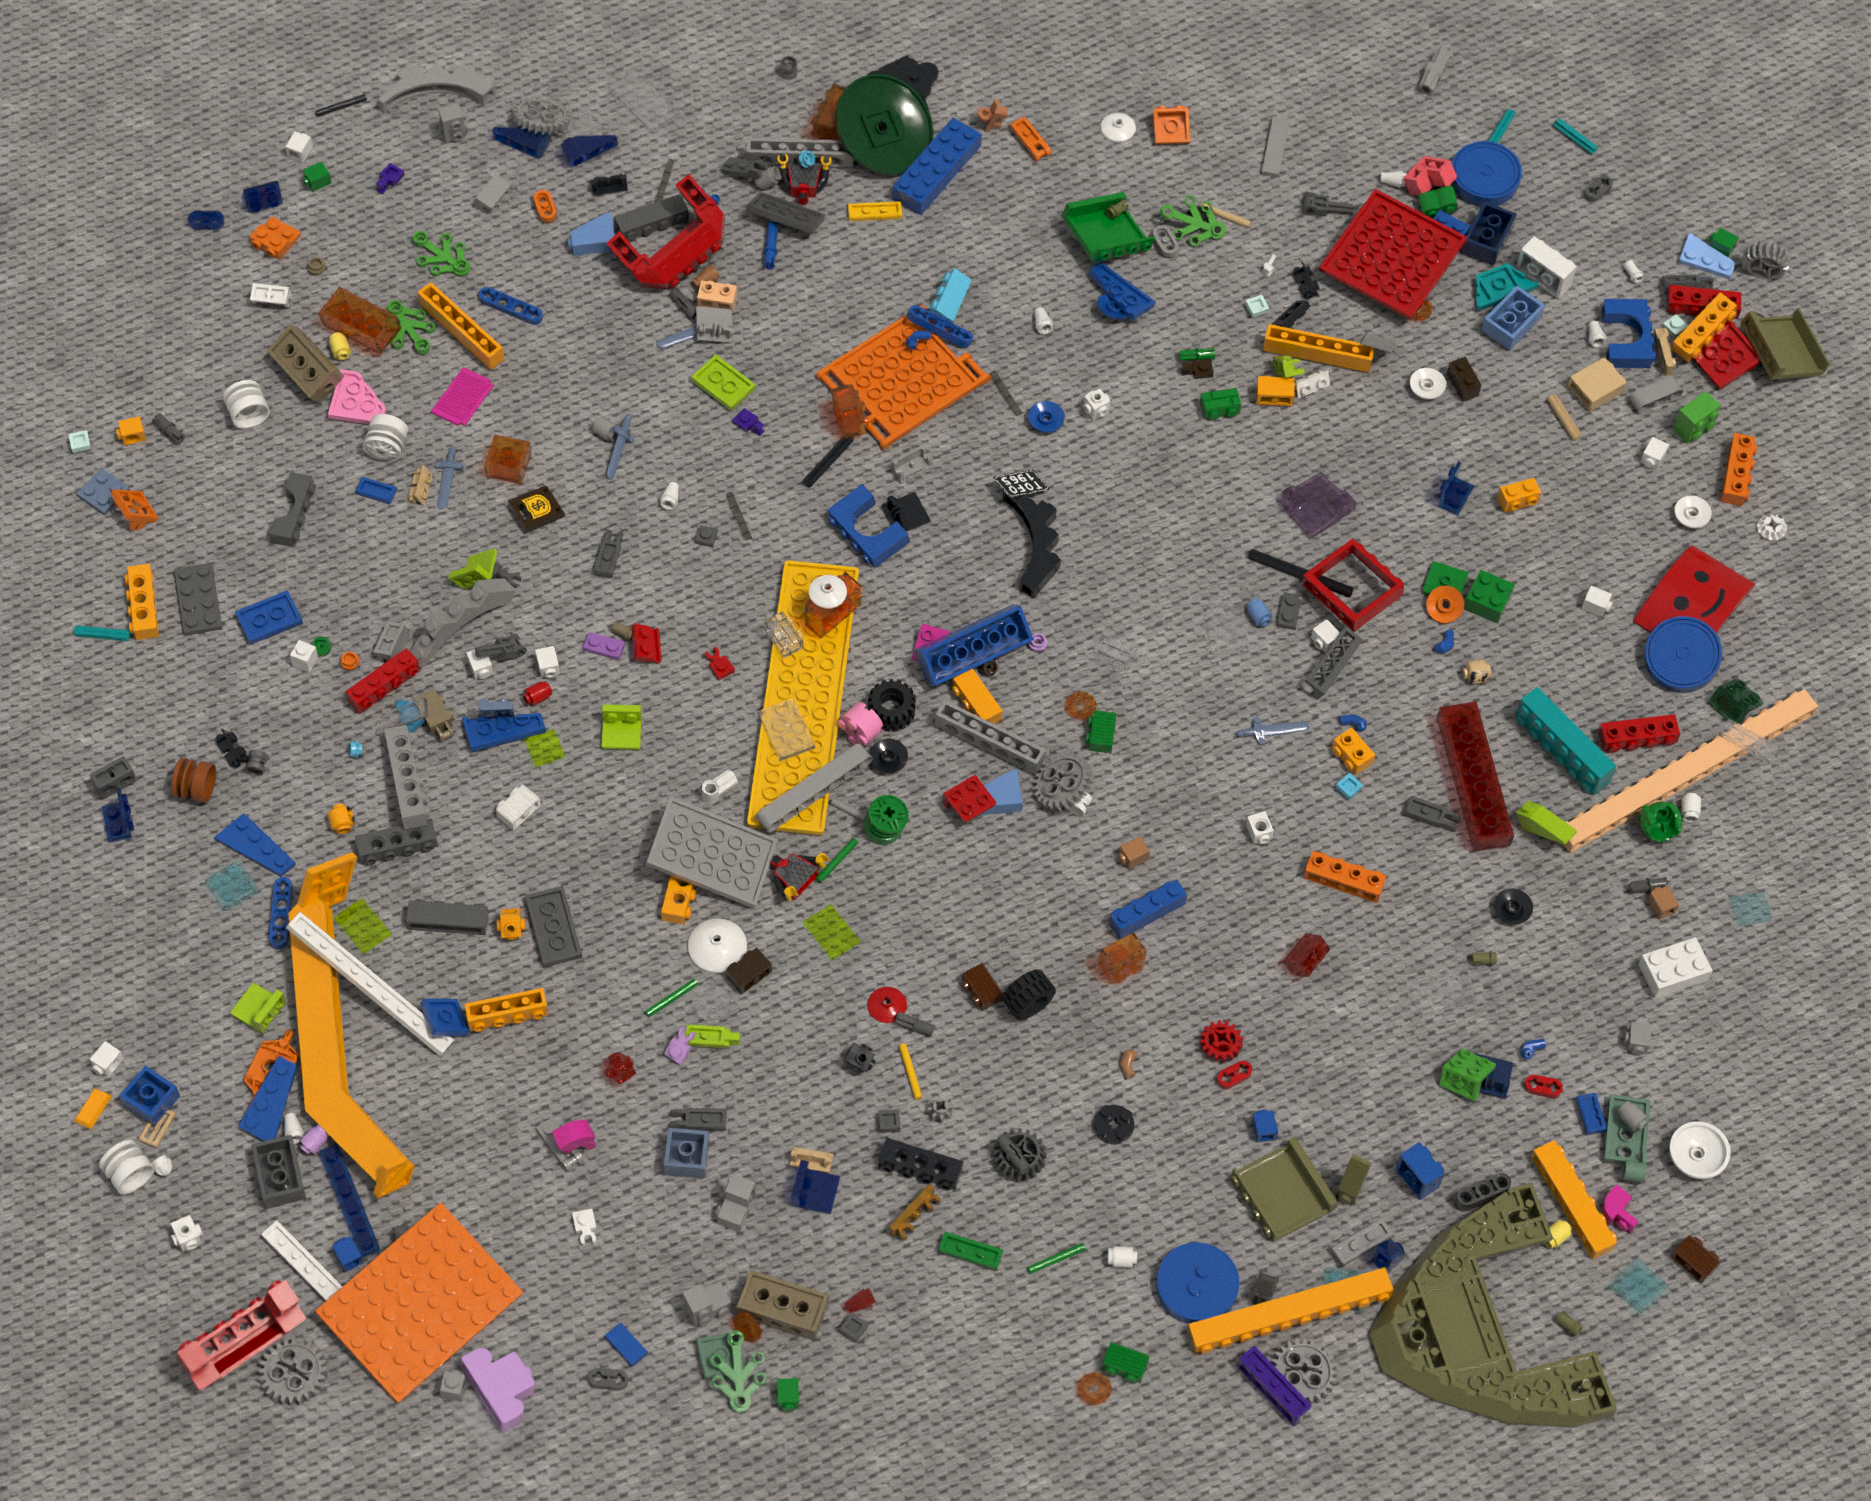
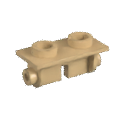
(421, 479)
(817, 1160)

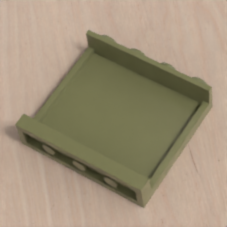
(1785, 345)
(1284, 1190)

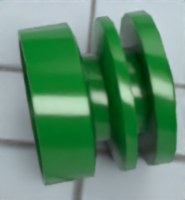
(885, 819)

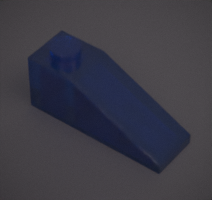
(522, 140)
(587, 147)

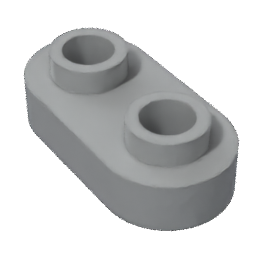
(1165, 242)

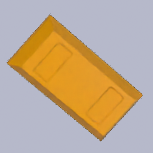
(92, 1108)

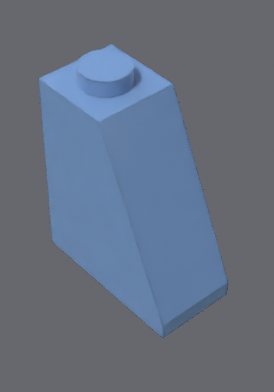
(592, 236)
(1006, 793)

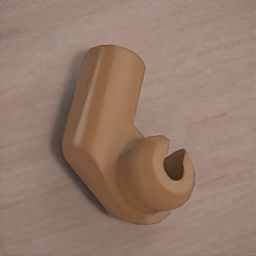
(1126, 1061)

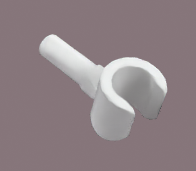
(1268, 268)

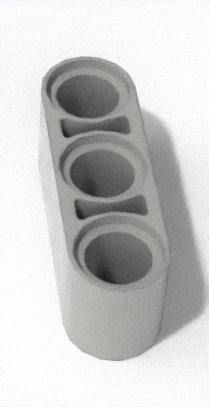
(1655, 394)

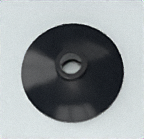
(889, 748)
(1513, 898)

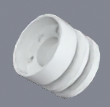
(246, 404)
(385, 437)
(126, 1166)

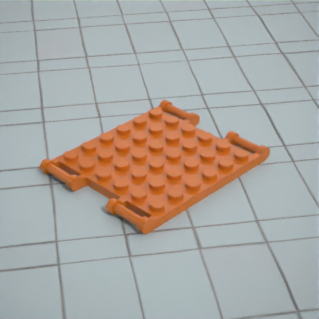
(902, 384)

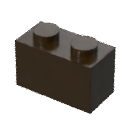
(1464, 379)
(748, 970)

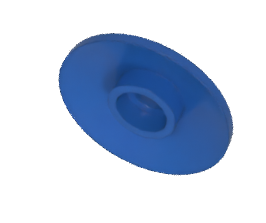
(1110, 308)
(1046, 410)

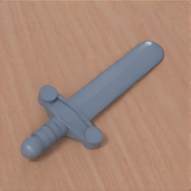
(678, 337)
(623, 435)
(448, 470)
(1260, 731)

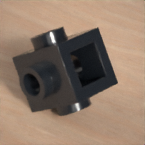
(852, 1058)

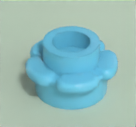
(806, 158)
(355, 749)

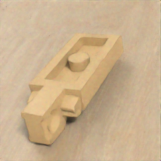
(1665, 350)

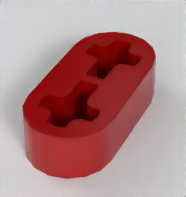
(1231, 1071)
(1543, 1086)

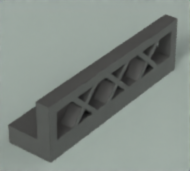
(1338, 664)

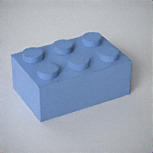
(1513, 318)

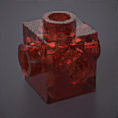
(619, 1067)

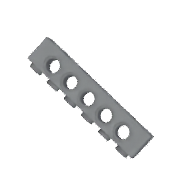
(769, 150)
(990, 737)
(406, 777)

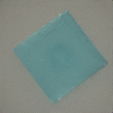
(1639, 1286)

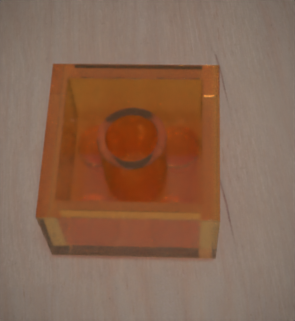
(849, 411)
(508, 459)
(1122, 958)

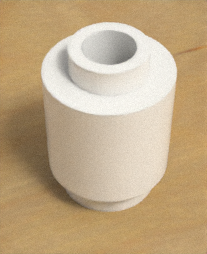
(1691, 807)
(1122, 1256)

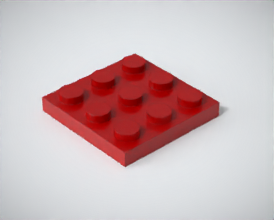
(1727, 356)

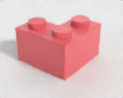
(1429, 173)

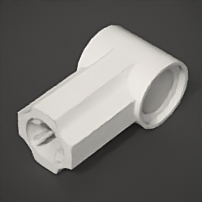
(719, 786)

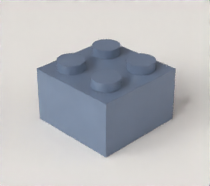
(686, 1152)

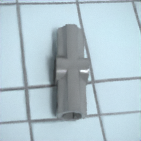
(1434, 70)

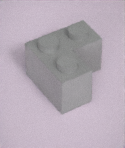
(739, 1198)
(706, 1303)

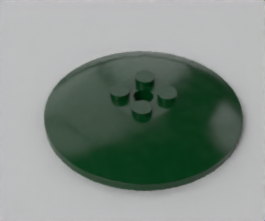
(897, 107)

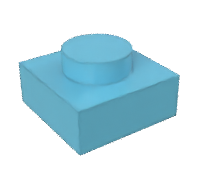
(1349, 786)

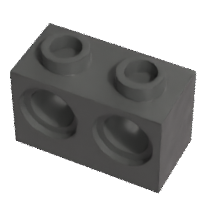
(112, 776)

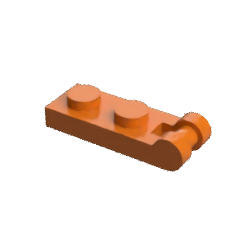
(1030, 138)

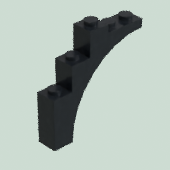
(1044, 539)

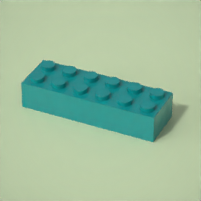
(1565, 741)

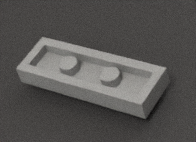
(1362, 1242)

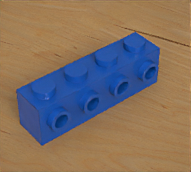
(1147, 909)

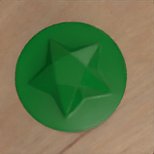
(322, 645)

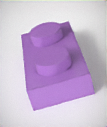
(604, 646)

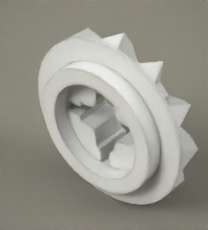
(1767, 531)

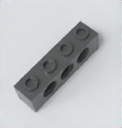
(386, 839)

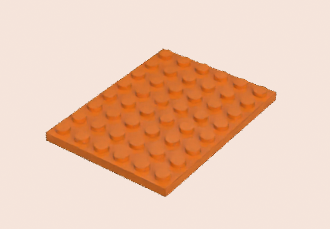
(419, 1302)

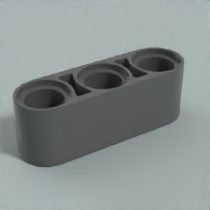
(1488, 1185)

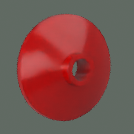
(886, 1012)

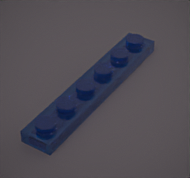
(349, 1200)

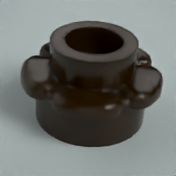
(993, 668)

